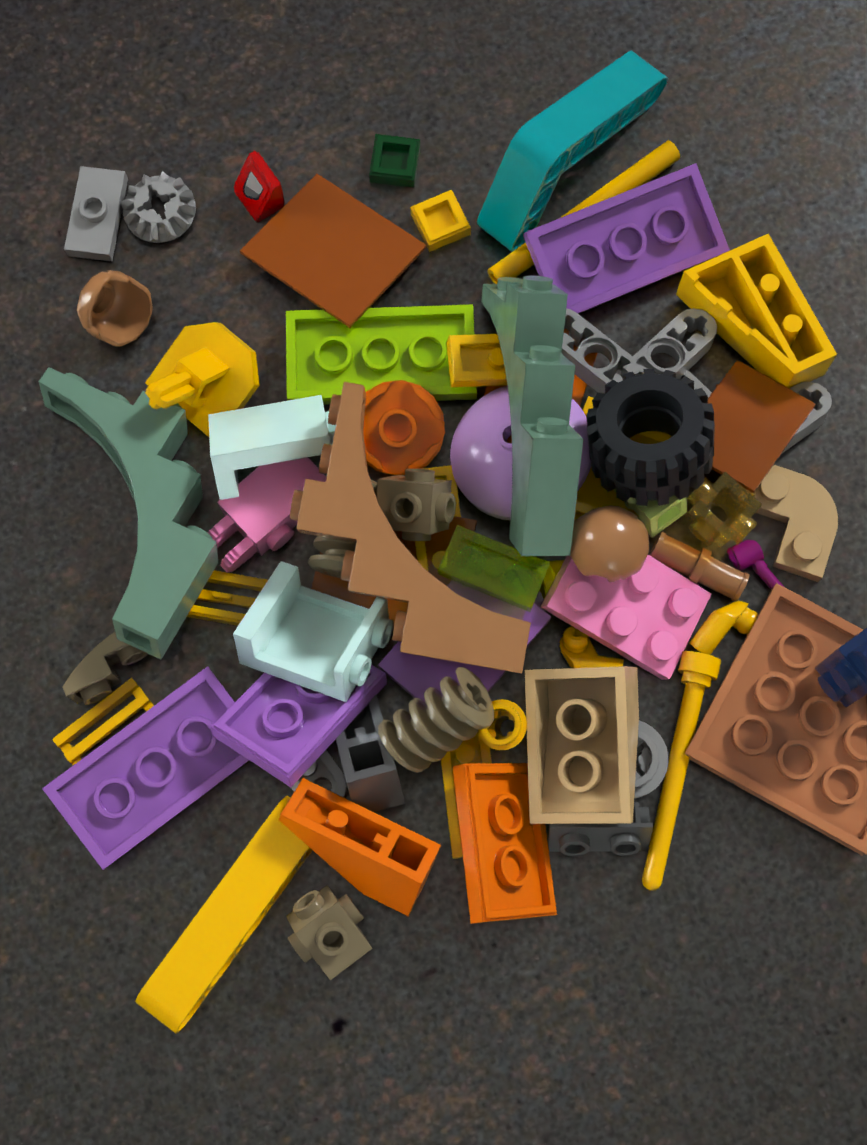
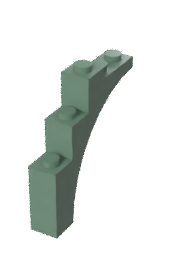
(540, 389)
(169, 559)

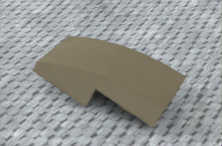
(96, 672)

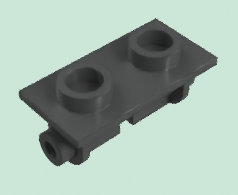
(618, 838)

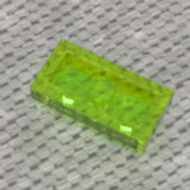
(493, 568)

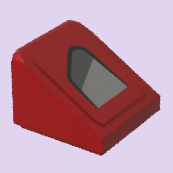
(259, 188)

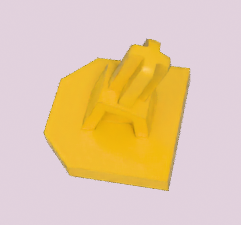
(204, 373)

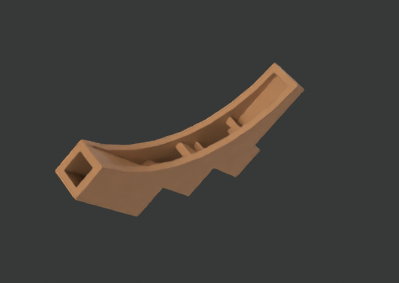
(347, 509)

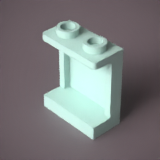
(265, 437)
(311, 635)

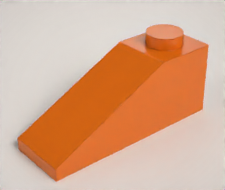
(361, 845)

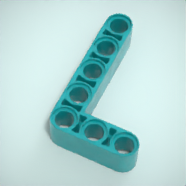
(560, 139)

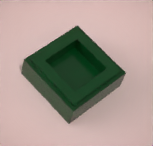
(394, 160)

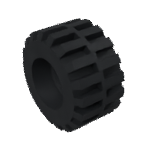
(645, 405)

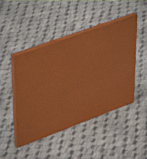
(753, 423)

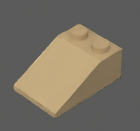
(582, 744)

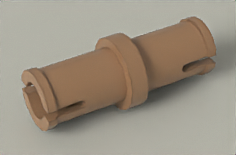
(699, 566)

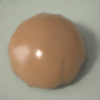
(114, 307)
(609, 543)

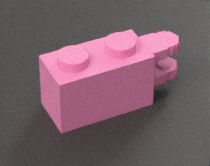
(262, 510)

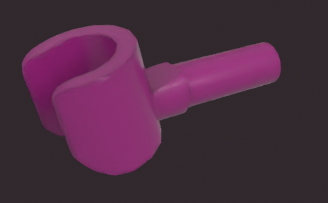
(749, 554)

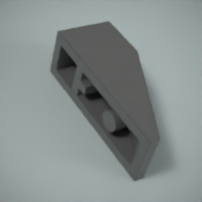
(367, 763)

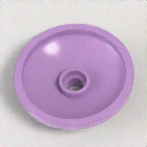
(484, 458)

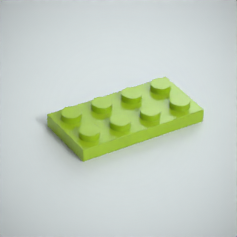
(376, 349)

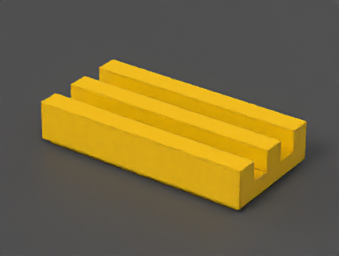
(224, 616)
(64, 738)

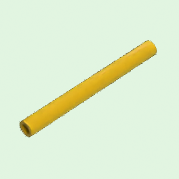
(634, 176)

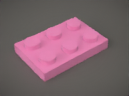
(638, 617)

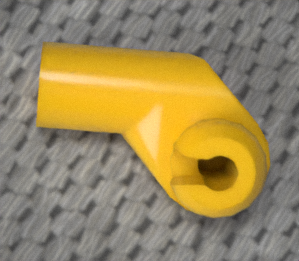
(720, 622)
(581, 653)

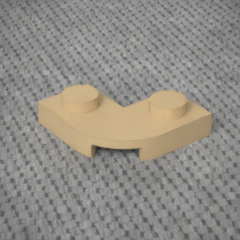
(809, 521)

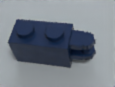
(845, 671)

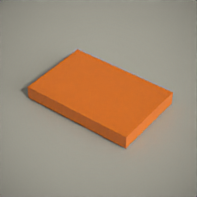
(501, 851)

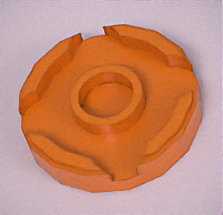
(401, 427)

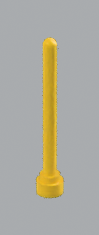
(697, 674)

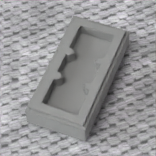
(96, 213)

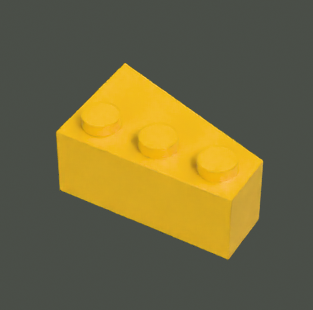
(760, 312)

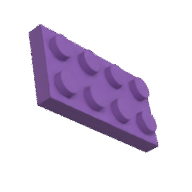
(629, 240)
(147, 770)

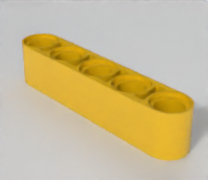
(224, 923)

